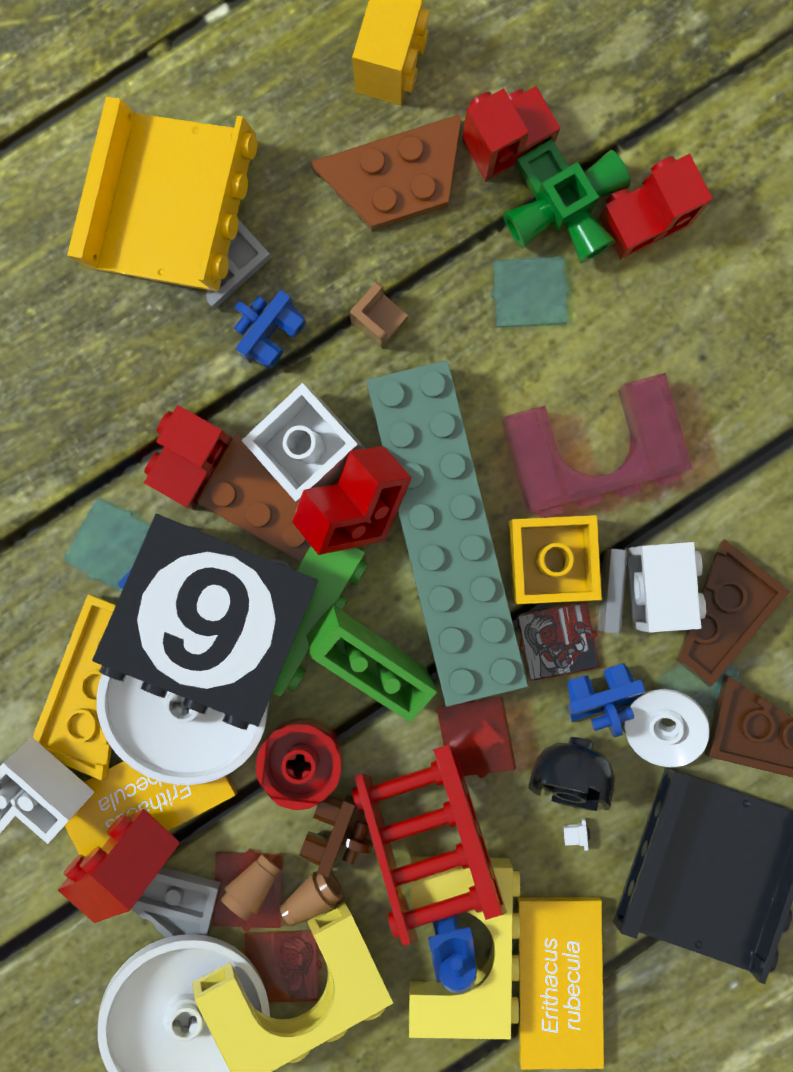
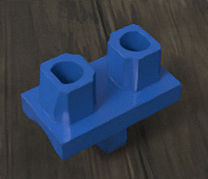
(256, 342)
(621, 692)
(453, 955)

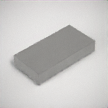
(612, 591)

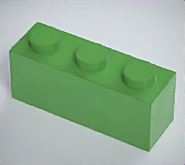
(370, 663)

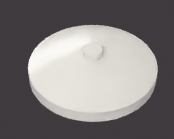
(168, 739)
(151, 1011)

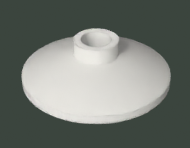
(667, 744)

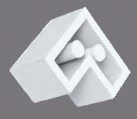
(39, 791)

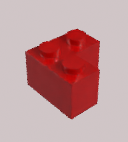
(505, 128)
(664, 205)
(188, 456)
(358, 507)
(119, 872)

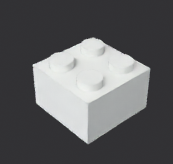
(302, 443)
(665, 587)

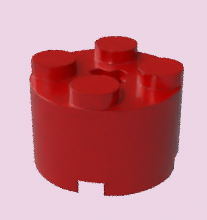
(280, 776)

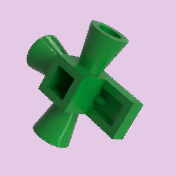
(566, 198)

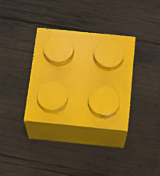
(389, 48)
(554, 559)

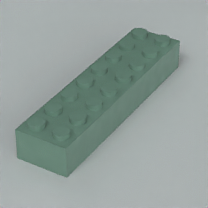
(448, 535)

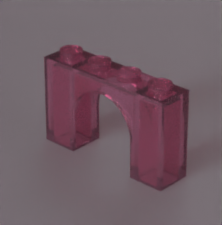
(654, 452)

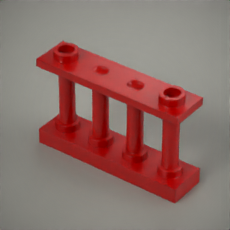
(470, 853)

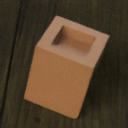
(377, 316)

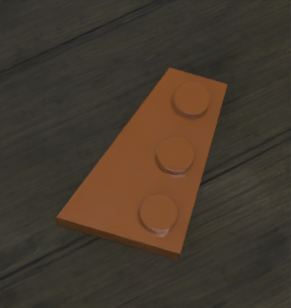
(253, 500)

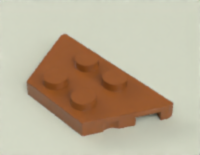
(396, 174)

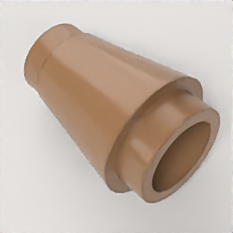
(251, 887)
(312, 898)

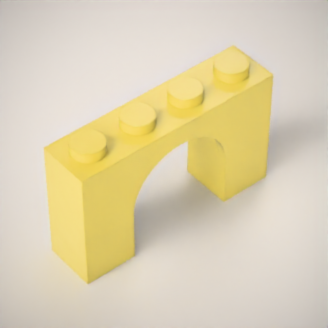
(488, 1006)
(262, 1043)

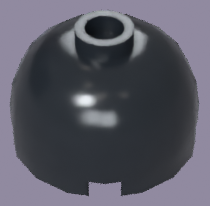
(574, 775)

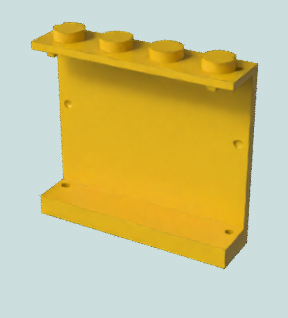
(162, 197)

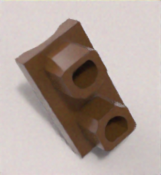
(324, 850)

